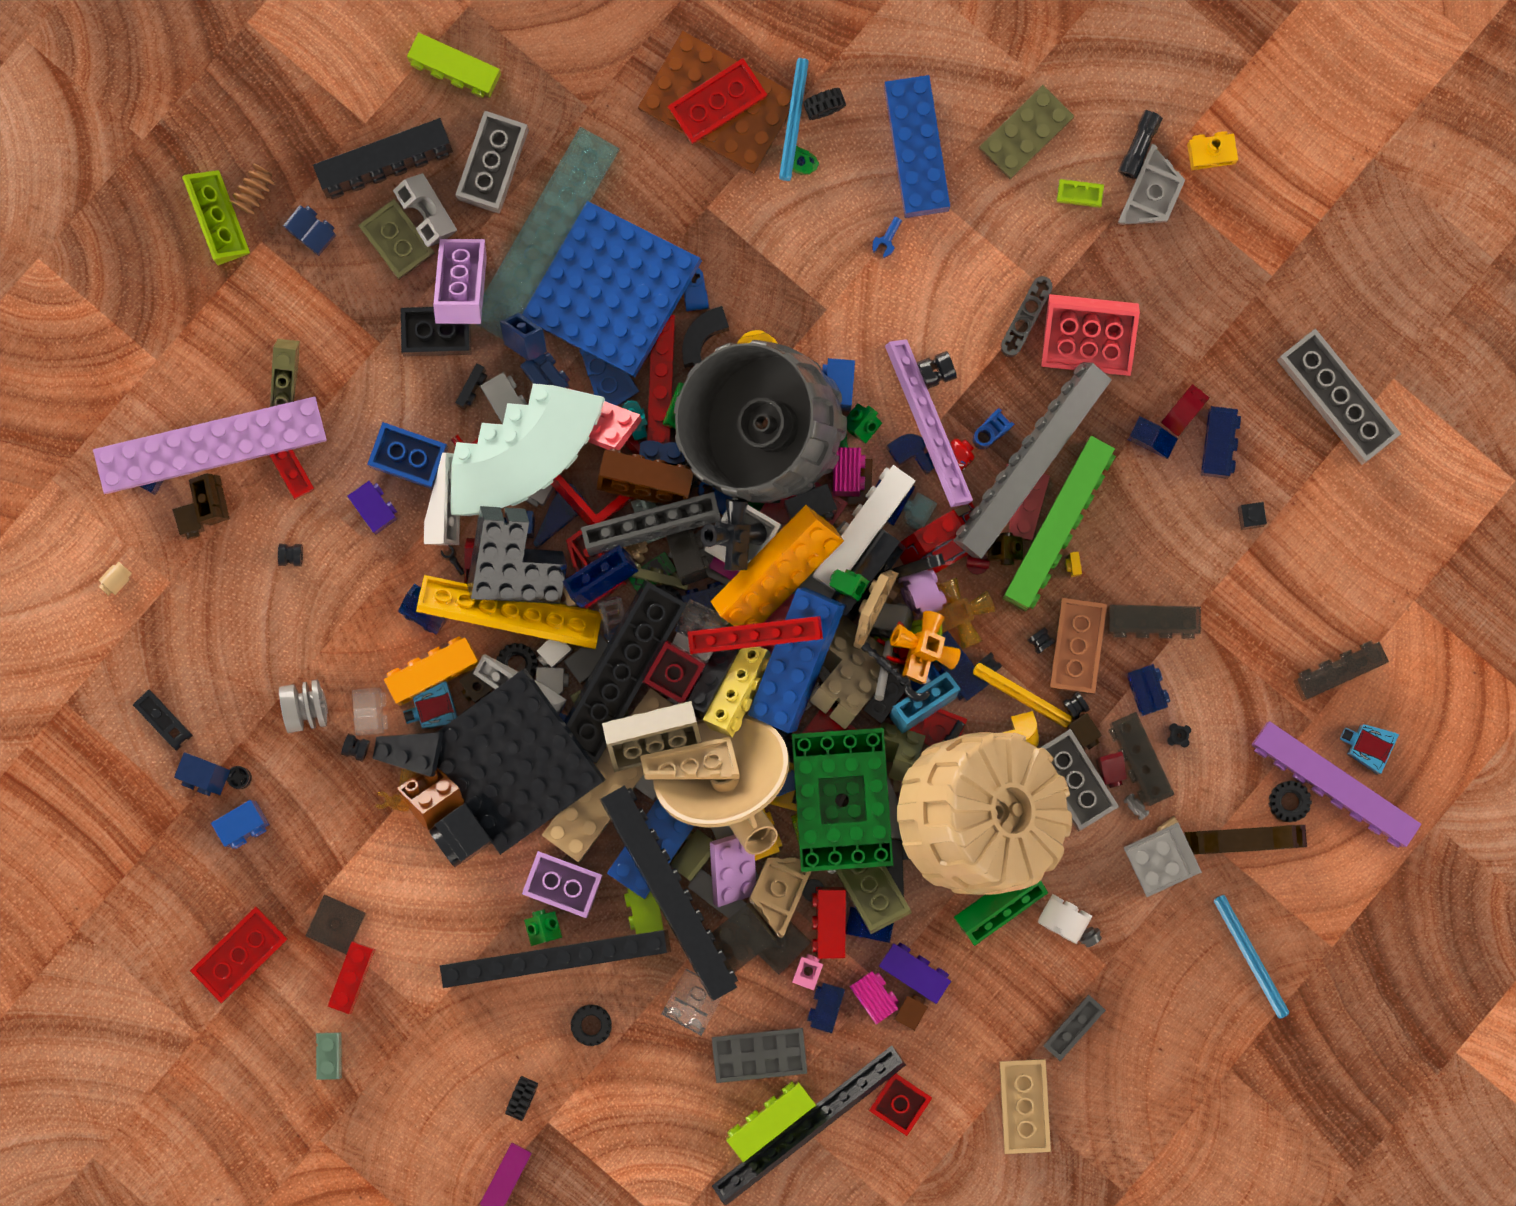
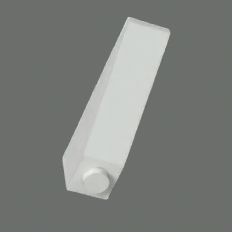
(439, 524)

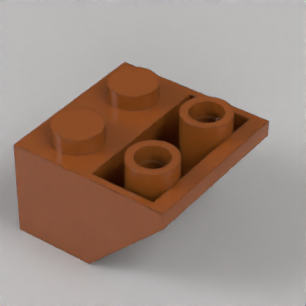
(431, 797)

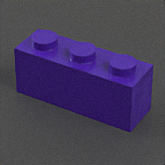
(915, 972)

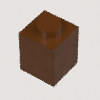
(911, 1011)

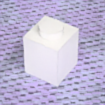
(553, 652)

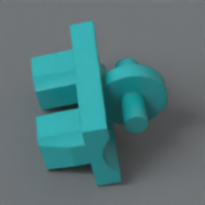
(640, 431)

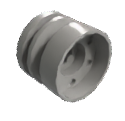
(303, 706)

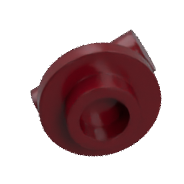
(976, 565)

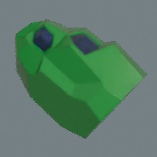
(804, 162)

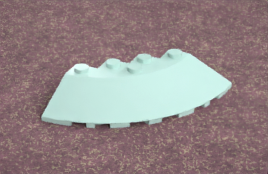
(524, 451)

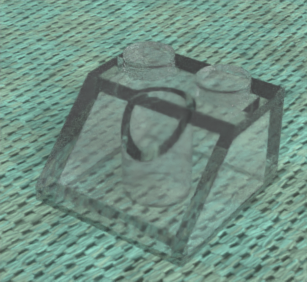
(690, 1004)

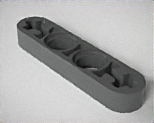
(1024, 315)

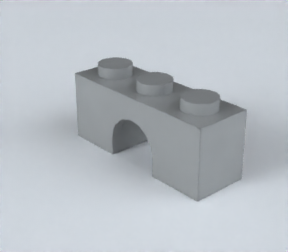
(418, 194)

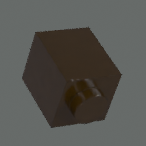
(187, 521)
(1085, 731)

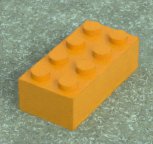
(428, 672)

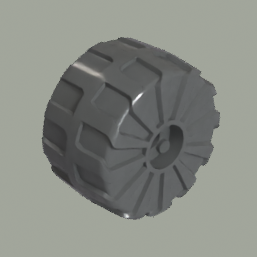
(724, 415)

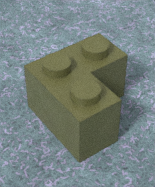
(901, 749)

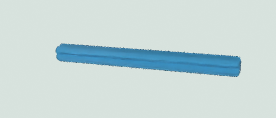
(794, 119)
(1251, 956)

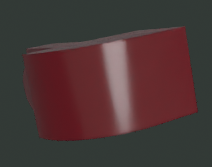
(1185, 410)

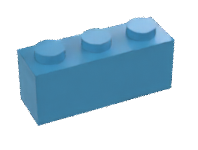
(910, 713)

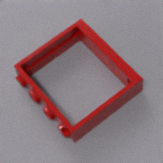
(581, 507)

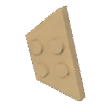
(872, 607)
(778, 891)

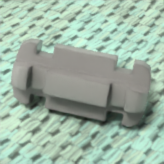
(1136, 806)

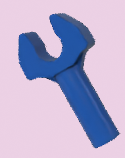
(886, 239)

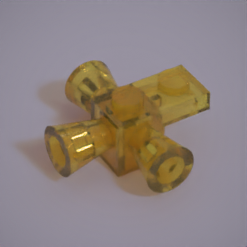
(961, 612)

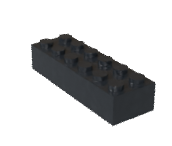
(383, 159)

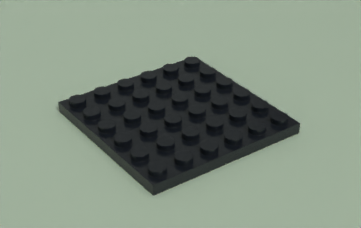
(515, 761)

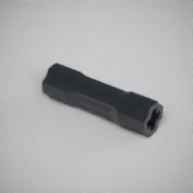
(1134, 158)

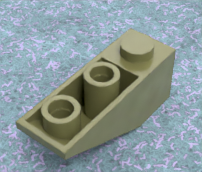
(284, 371)

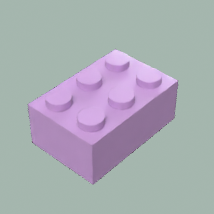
(562, 884)

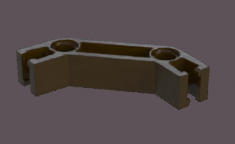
(1247, 839)

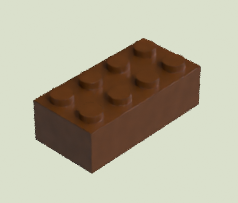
(643, 478)

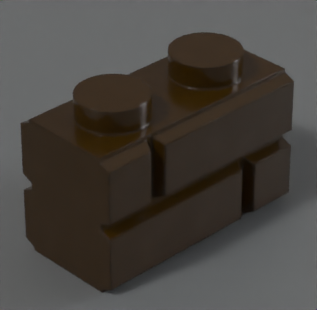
(209, 499)

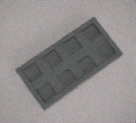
(759, 1055)

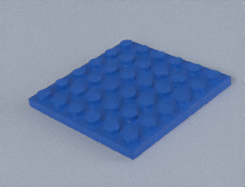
(612, 289)

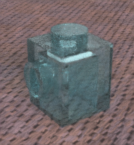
(918, 511)

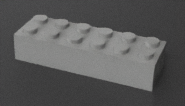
(1338, 396)

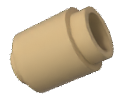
(114, 579)

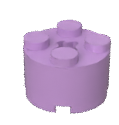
(922, 593)

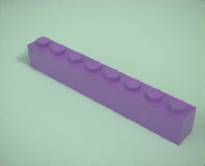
(1336, 784)

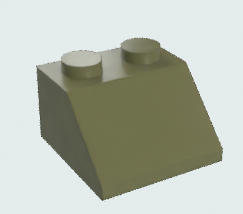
(693, 855)

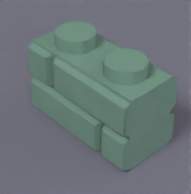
(329, 1056)

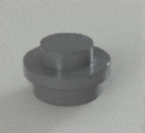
(1091, 936)

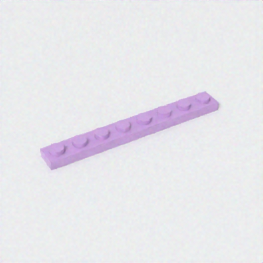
(928, 423)

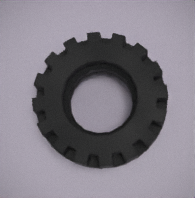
(824, 103)
(580, 1035)

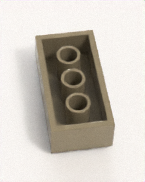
(650, 733)

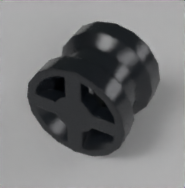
(1041, 640)
(990, 662)
(1075, 705)

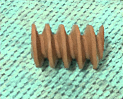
(253, 189)

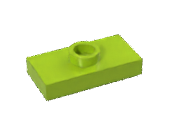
(1080, 193)

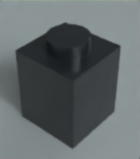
(1252, 515)

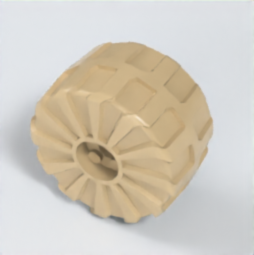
(984, 813)

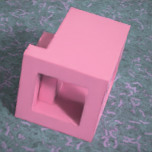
(804, 980)

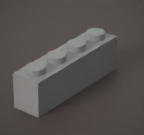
(500, 392)

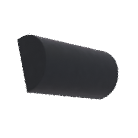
(876, 559)

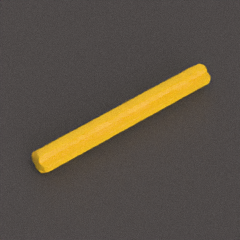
(1022, 695)

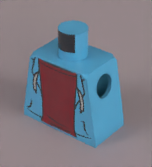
(432, 707)
(1370, 746)

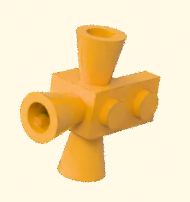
(924, 647)

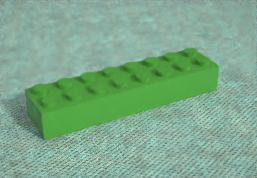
(1058, 523)

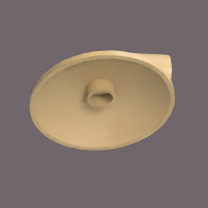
(734, 802)

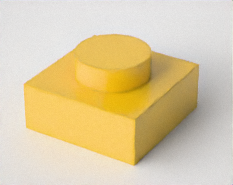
(1073, 564)

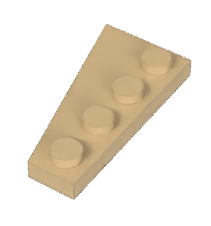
(697, 761)

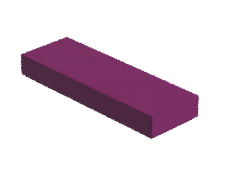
(506, 1176)

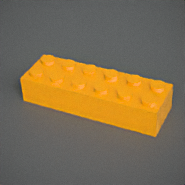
(778, 569)

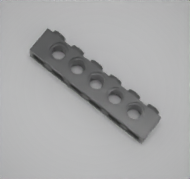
(651, 524)

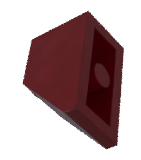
(1112, 769)

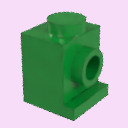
(848, 583)

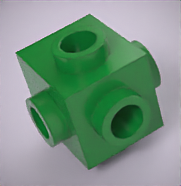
(863, 422)
(542, 927)

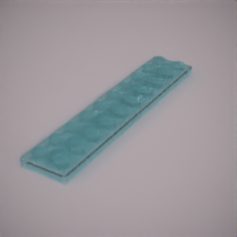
(547, 228)

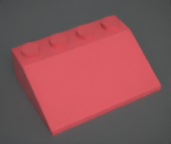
(1090, 333)

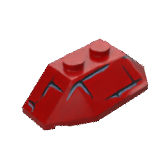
(937, 539)

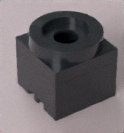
(460, 835)

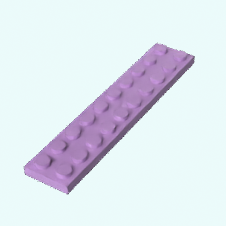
(209, 445)

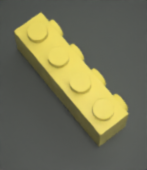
(737, 691)

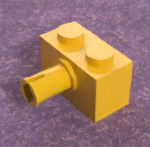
(1212, 151)

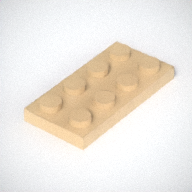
(1025, 1106)

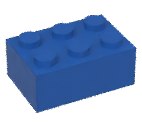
(407, 455)

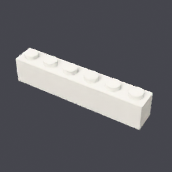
(867, 523)

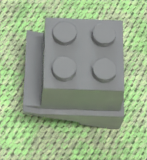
(1162, 859)

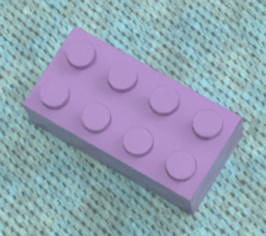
(460, 281)

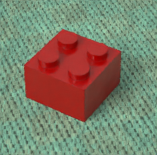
(900, 1104)

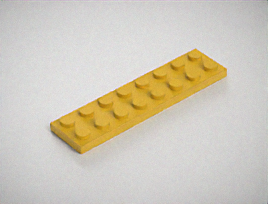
(541, 620)

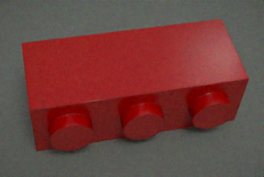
(829, 922)
(351, 977)

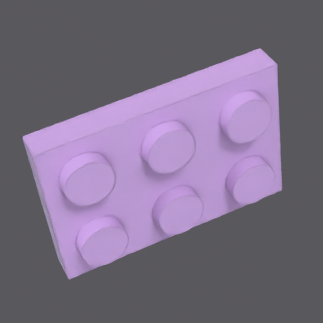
(731, 871)

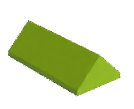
(216, 216)

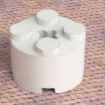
(1064, 919)

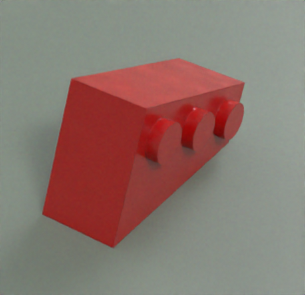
(581, 558)

